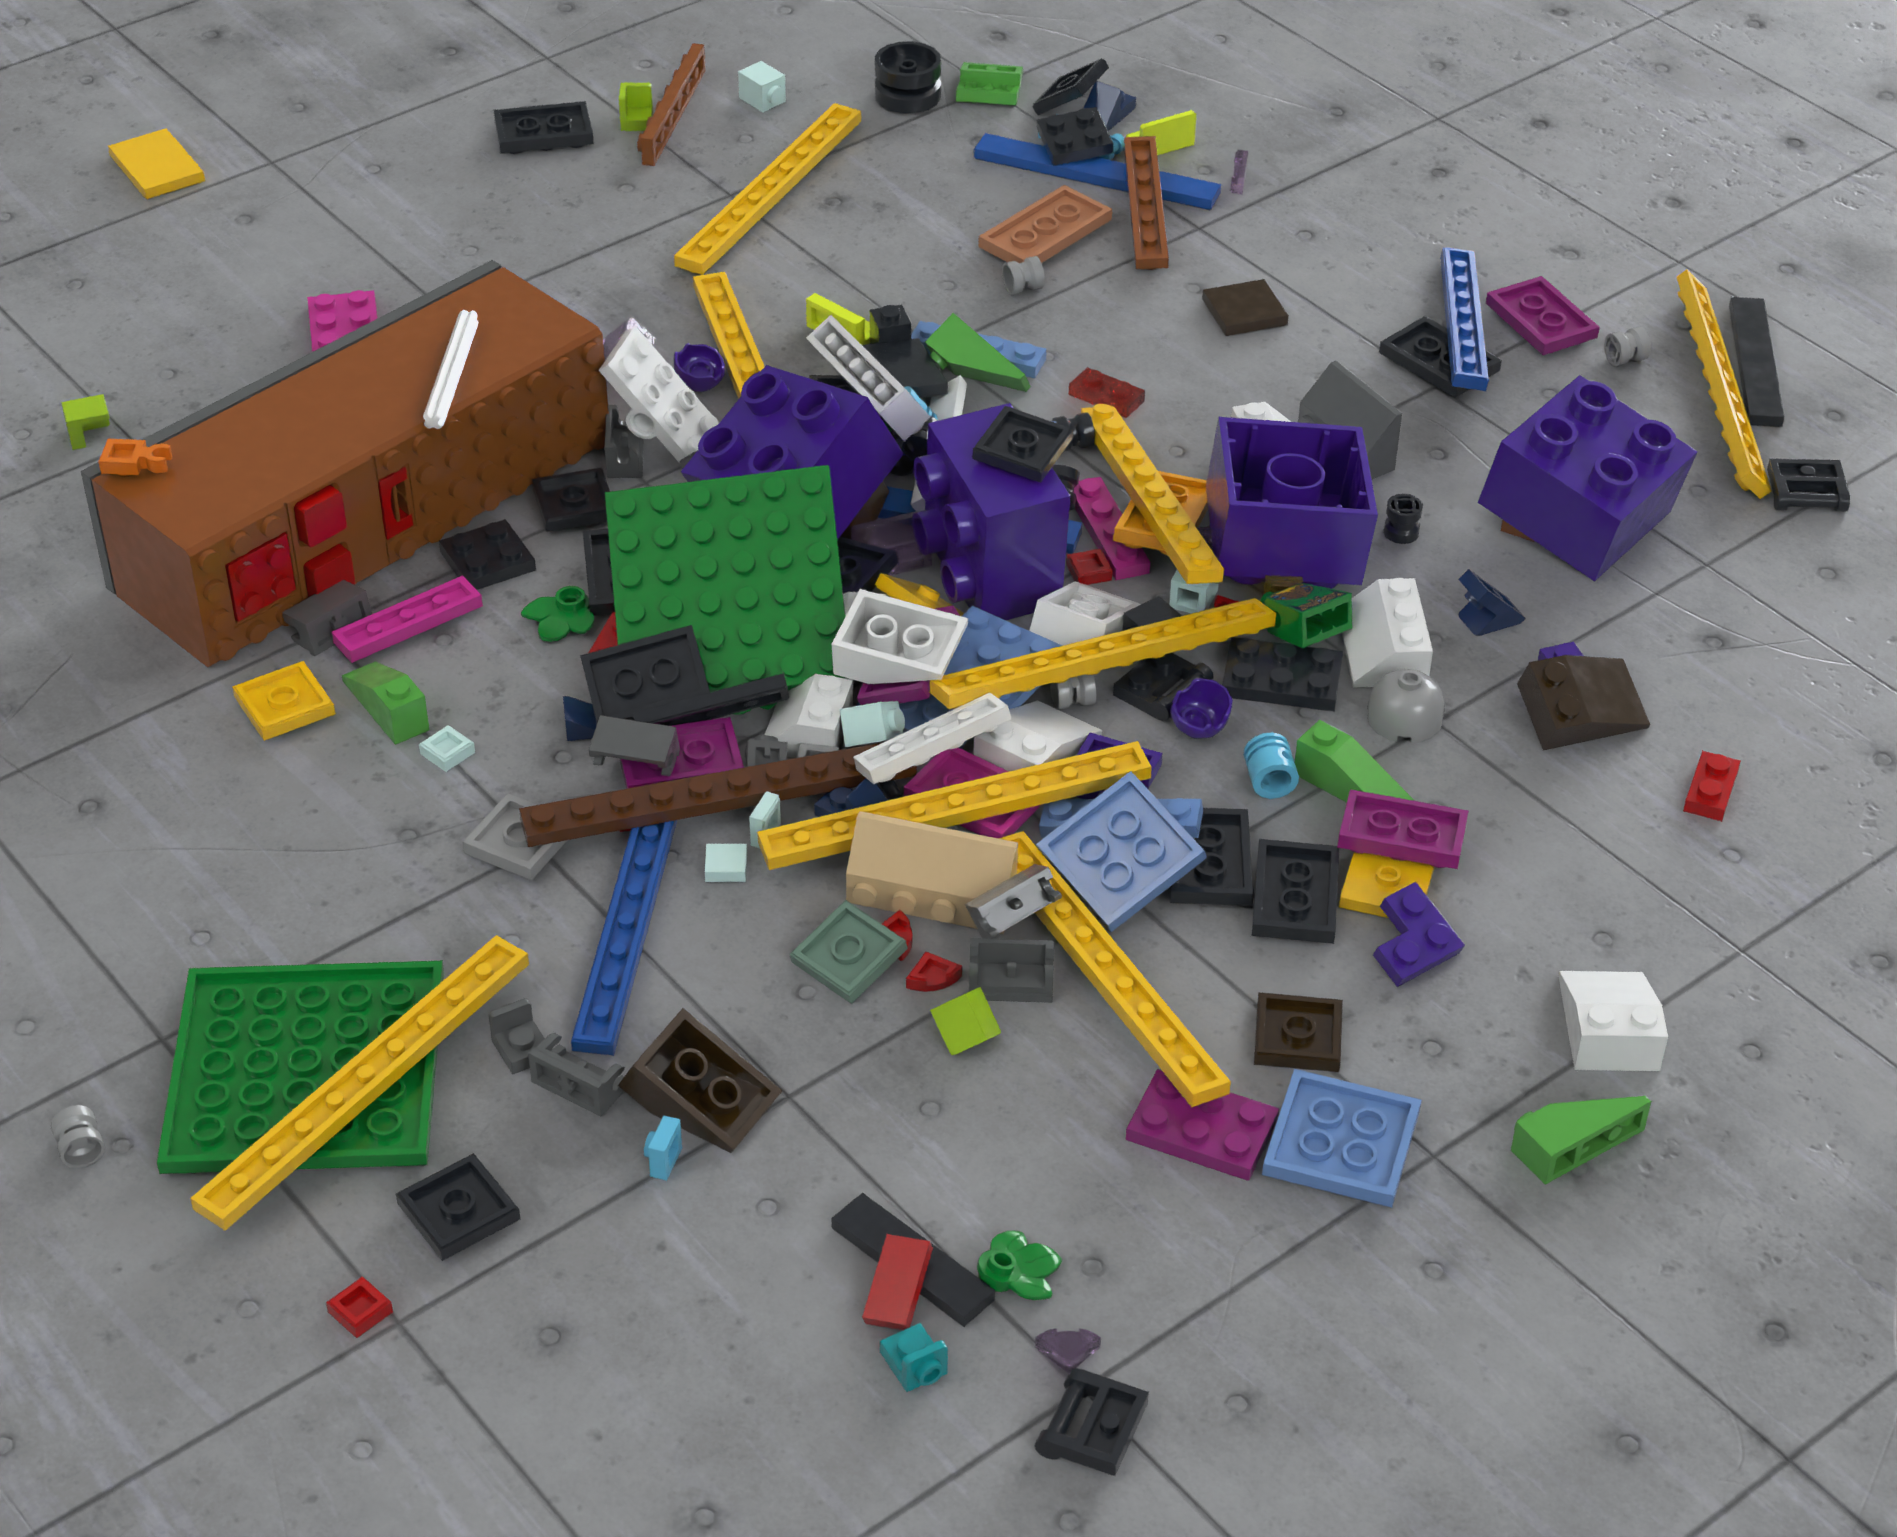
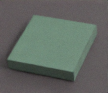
(848, 951)

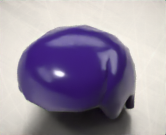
(699, 366)
(1201, 708)

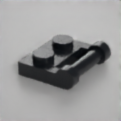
(1808, 476)
(1153, 678)
(1107, 1425)

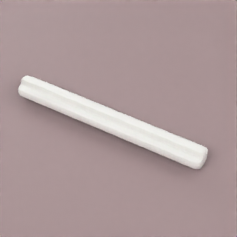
(450, 369)

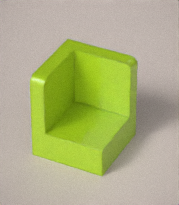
(635, 105)
(84, 415)
(965, 1021)

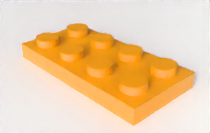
(1135, 531)

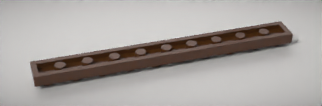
(692, 796)

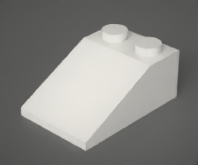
(1079, 614)
(894, 640)
(1033, 737)
(1613, 1021)

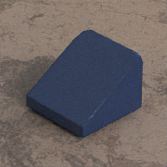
(579, 719)

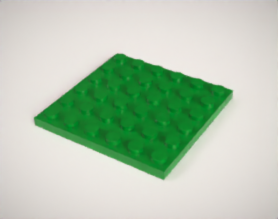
(740, 563)
(274, 1034)

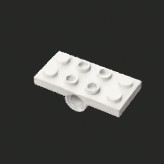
(657, 396)

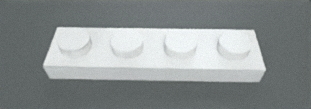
(932, 738)

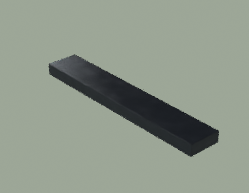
(1756, 362)

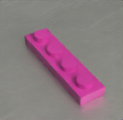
(1100, 517)
(407, 619)

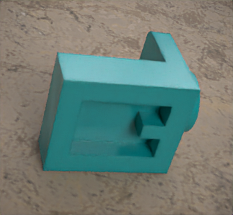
(915, 1357)

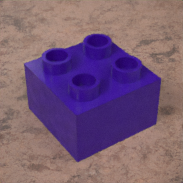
(798, 424)
(1587, 476)
(1290, 501)
(991, 528)

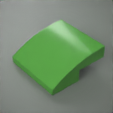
(989, 83)

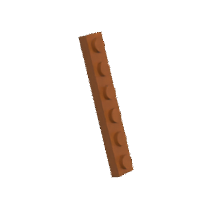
(672, 105)
(1145, 203)

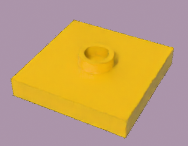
(911, 592)
(283, 700)
(1377, 877)

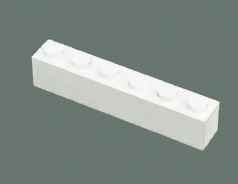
(868, 378)

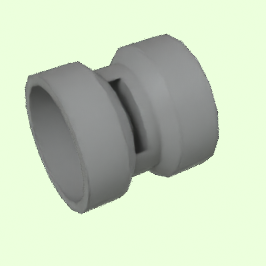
(1023, 275)
(1626, 346)
(1074, 690)
(77, 1136)

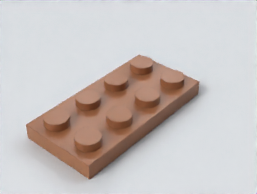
(1046, 226)

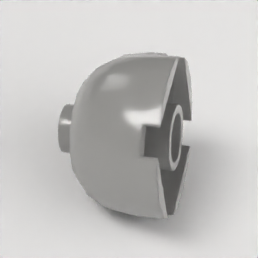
(1406, 706)

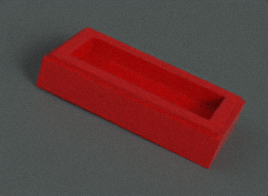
(897, 1282)

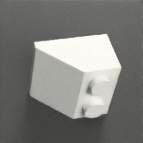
(812, 713)

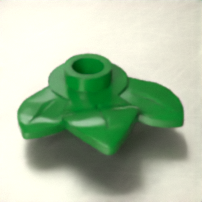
(561, 614)
(1018, 1266)

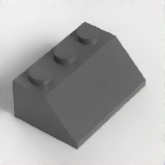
(1347, 401)

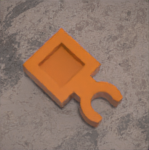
(130, 456)

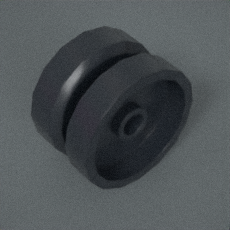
(907, 77)

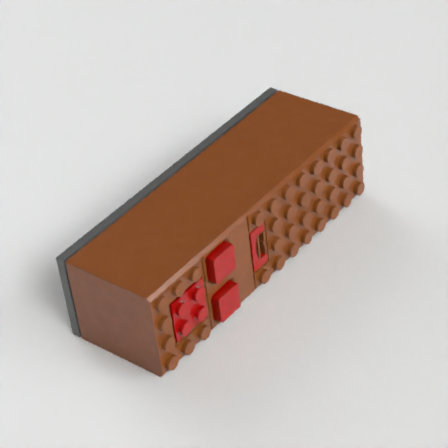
(332, 464)

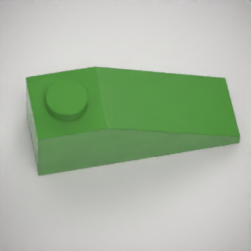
(969, 355)
(390, 700)
(1340, 764)
(1575, 1132)

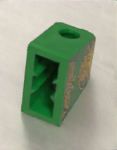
(1309, 613)

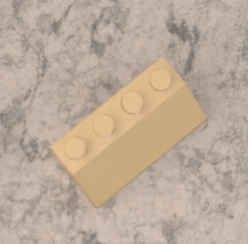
(924, 868)

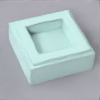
(447, 748)
(764, 816)
(725, 862)

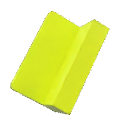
(1170, 132)
(820, 308)

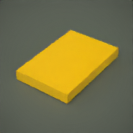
(156, 163)

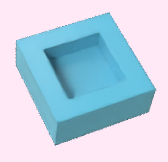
(663, 1147)

